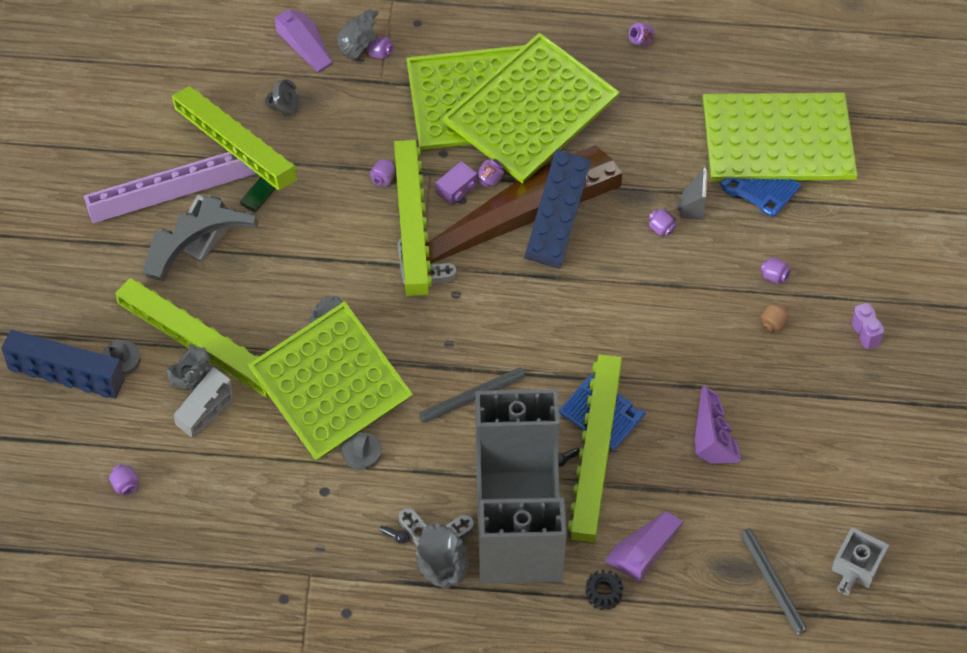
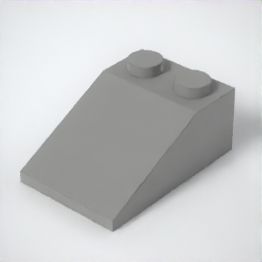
(205, 243)

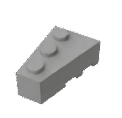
(204, 403)

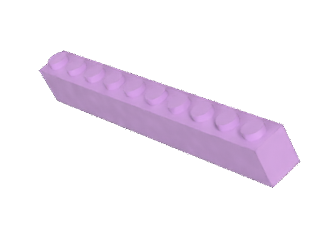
(165, 186)

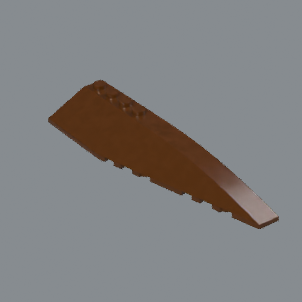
(519, 206)

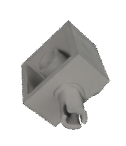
(858, 560)

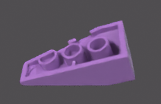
(303, 37)
(712, 431)
(641, 549)

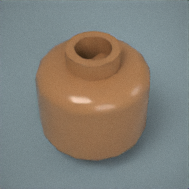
(774, 317)

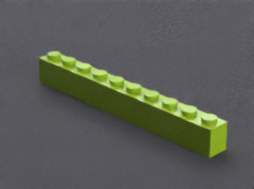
(235, 138)
(411, 219)
(188, 331)
(596, 449)

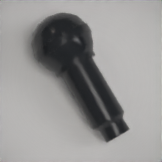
(563, 457)
(400, 536)

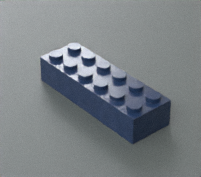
(557, 209)
(63, 364)

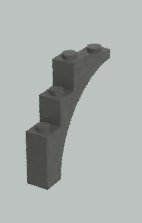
(168, 245)

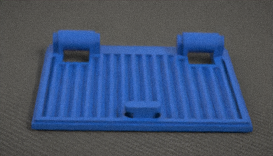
(762, 191)
(576, 409)

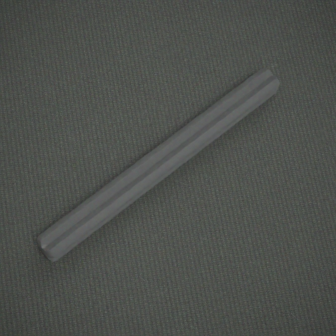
(469, 396)
(773, 581)

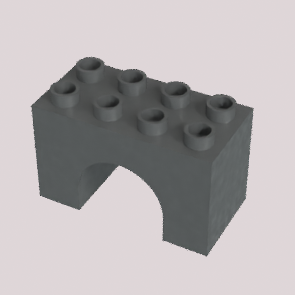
(519, 486)

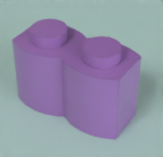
(867, 326)

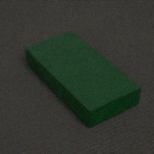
(257, 195)

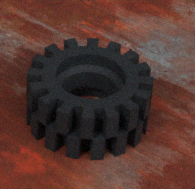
(601, 600)

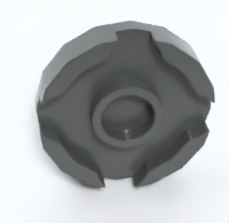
(284, 97)
(126, 352)
(362, 451)

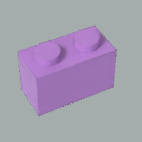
(456, 183)

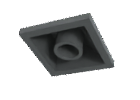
(694, 198)

